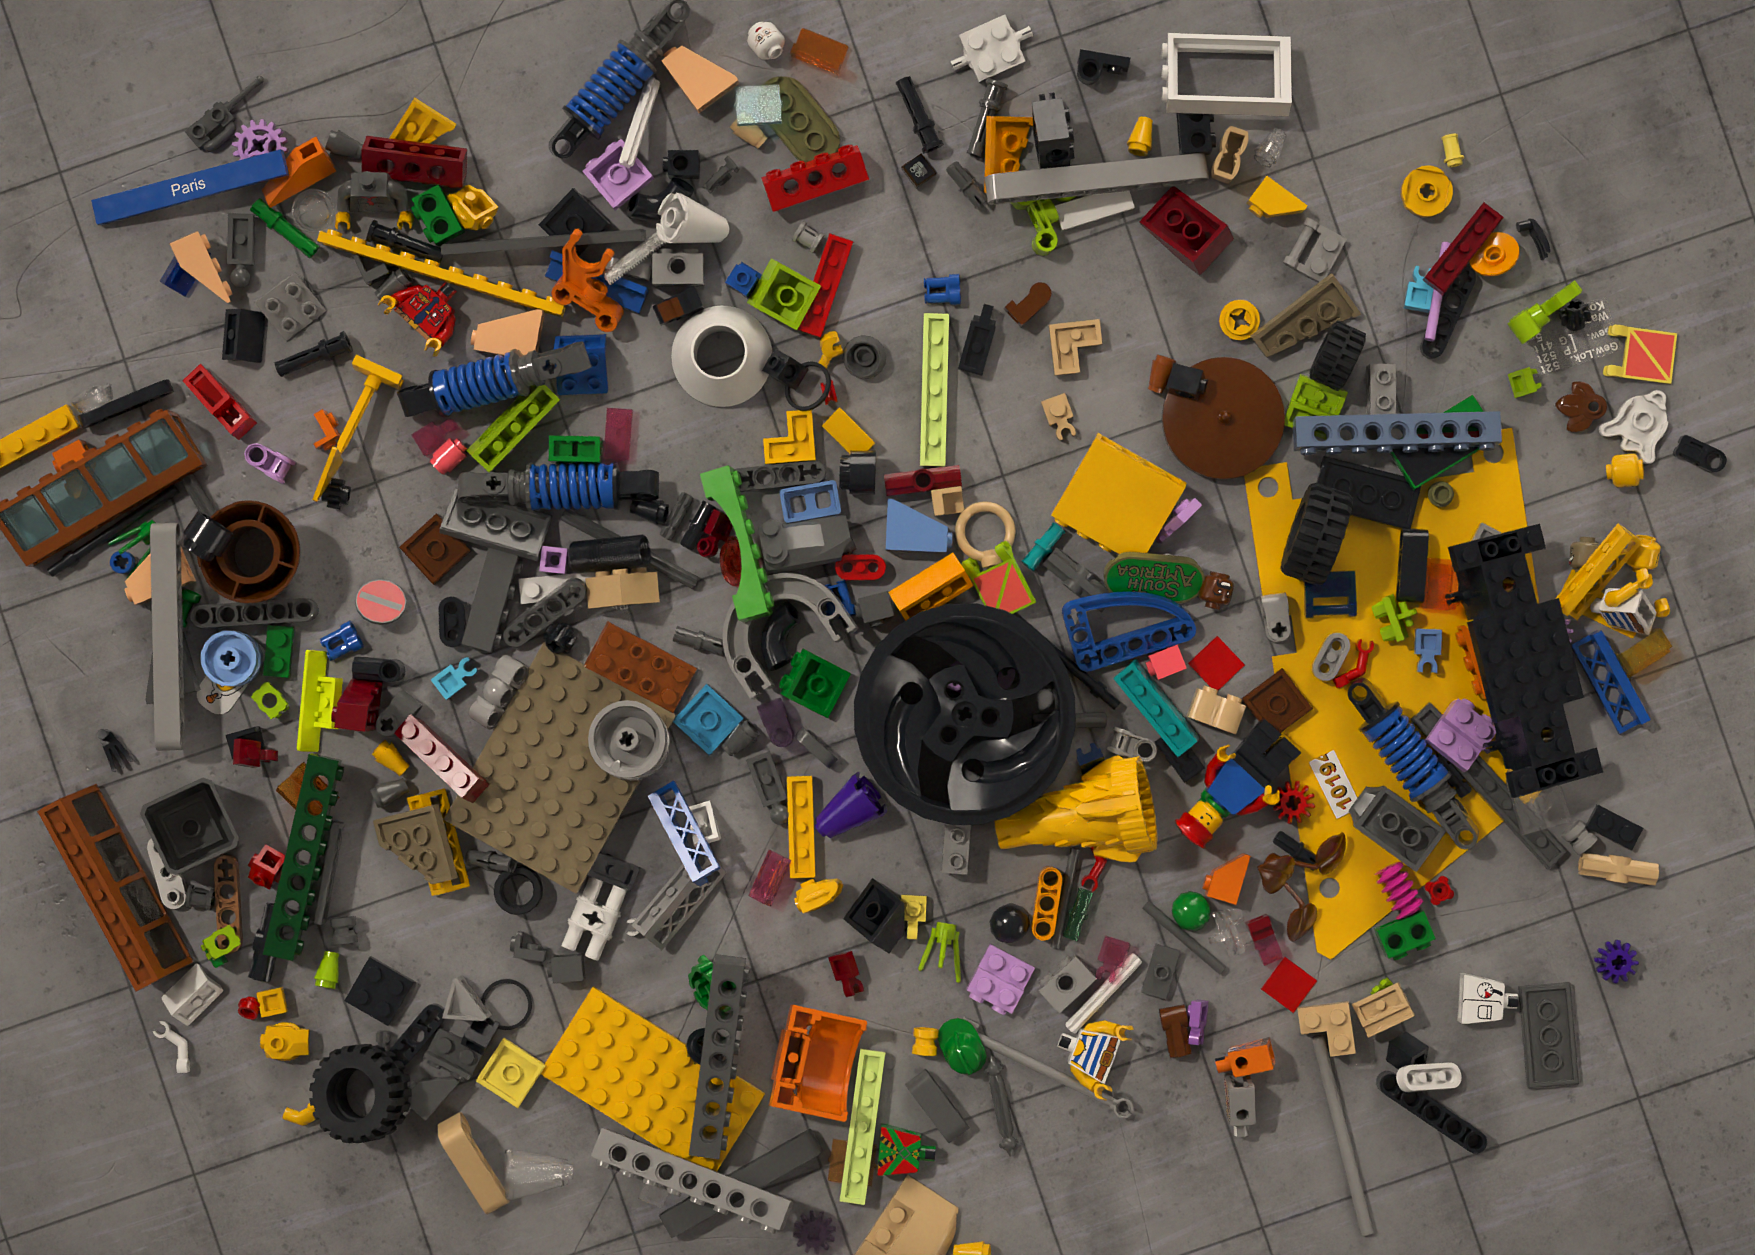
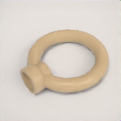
(989, 557)

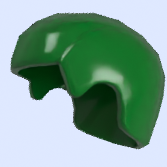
(1191, 911)

